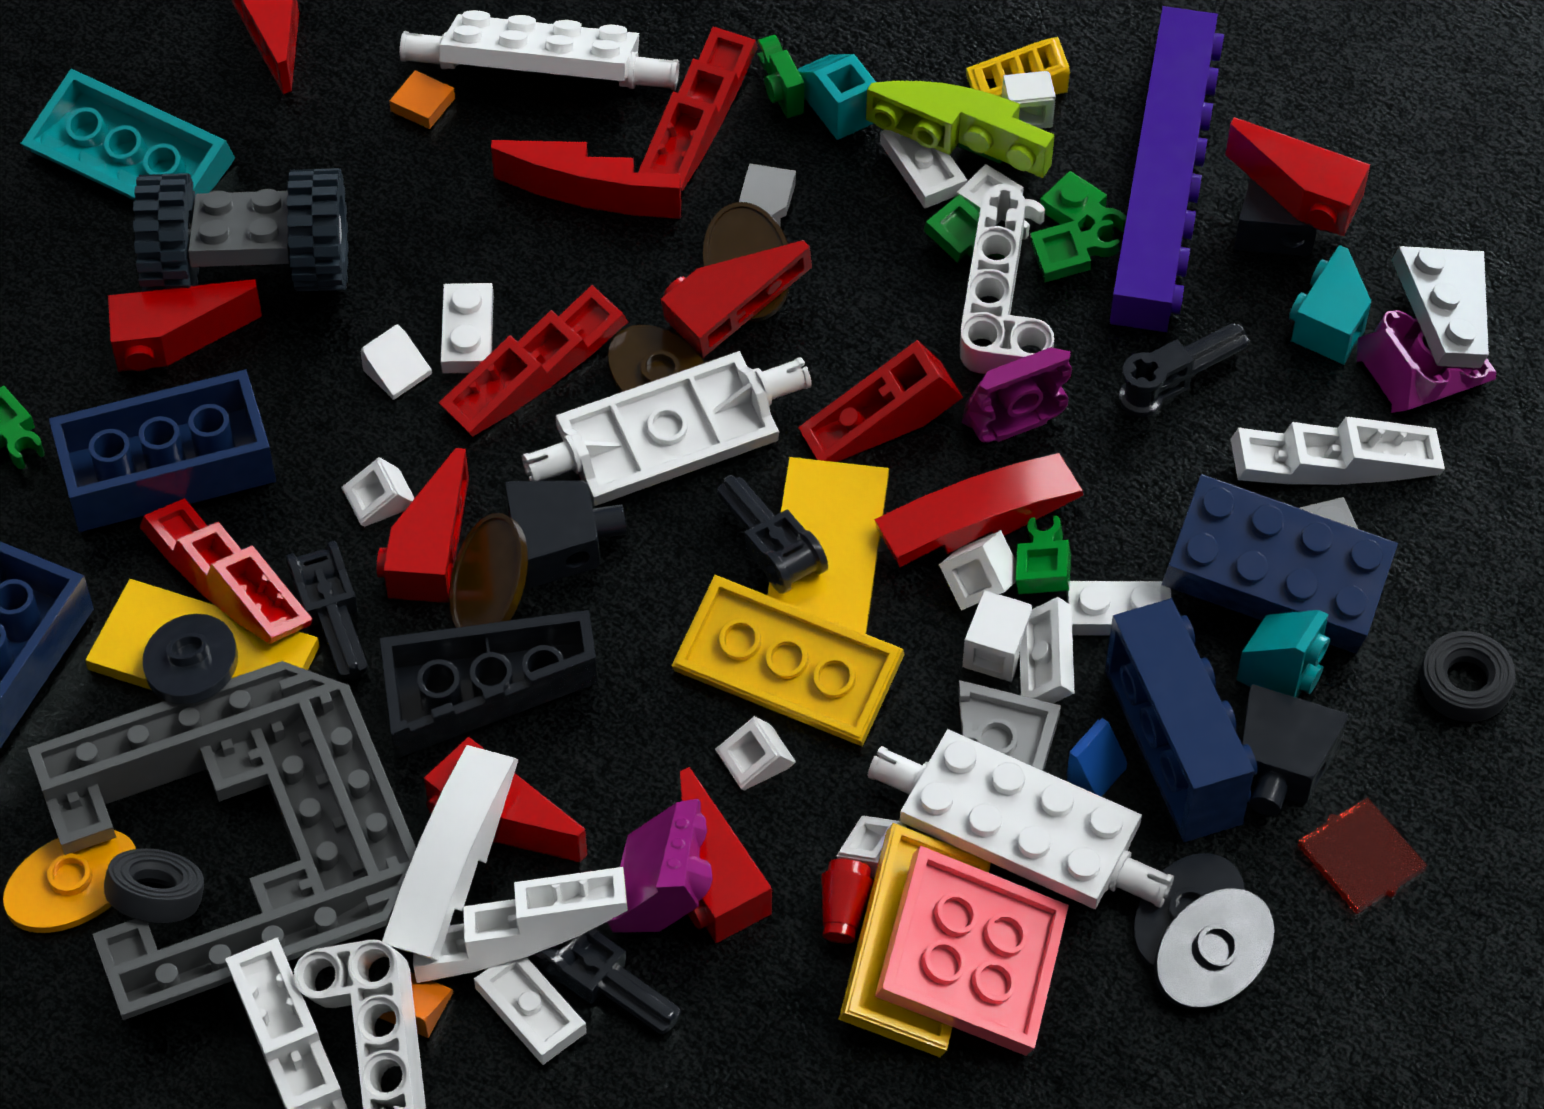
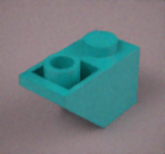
(838, 92)
(1334, 310)
(1286, 652)

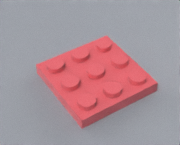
(972, 951)

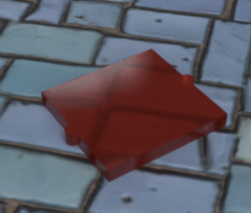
(1362, 855)

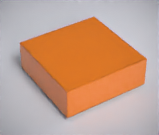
(422, 99)

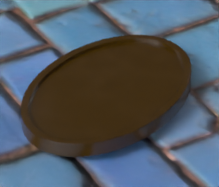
(741, 231)
(648, 354)
(489, 572)

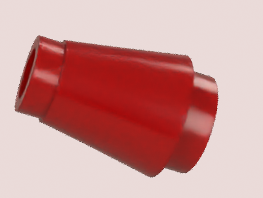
(844, 898)

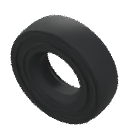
(1461, 704)
(151, 904)

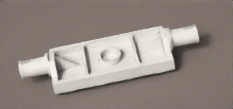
(541, 48)
(668, 426)
(1022, 820)

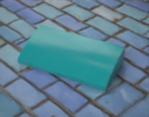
(120, 137)

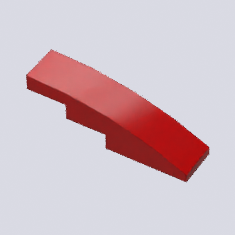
(700, 105)
(600, 183)
(536, 362)
(978, 506)
(224, 574)

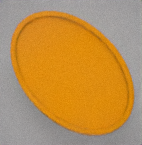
(61, 890)

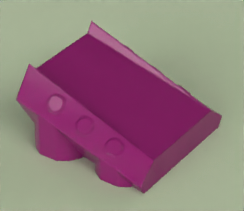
(1406, 368)
(1019, 395)
(664, 869)

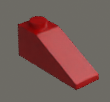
(274, 32)
(1301, 177)
(729, 293)
(171, 323)
(882, 406)
(426, 537)
(527, 816)
(738, 888)

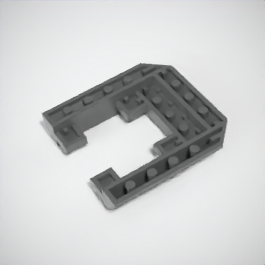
(258, 731)

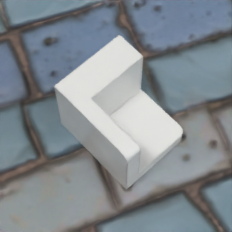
(980, 567)
(996, 635)

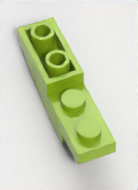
(953, 114)

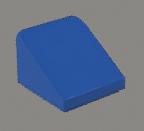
(1096, 759)

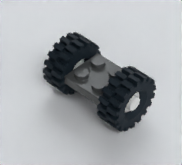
(220, 228)

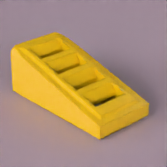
(1036, 57)

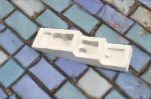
(1335, 456)
(449, 851)
(537, 919)
(284, 1028)

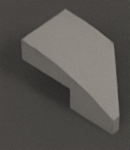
(769, 189)

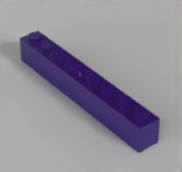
(1164, 170)

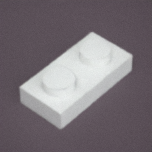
(926, 170)
(466, 326)
(1097, 601)
(1048, 653)
(531, 1007)

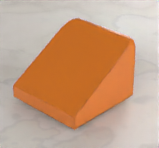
(429, 1002)

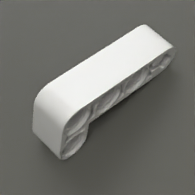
(998, 280)
(368, 1003)

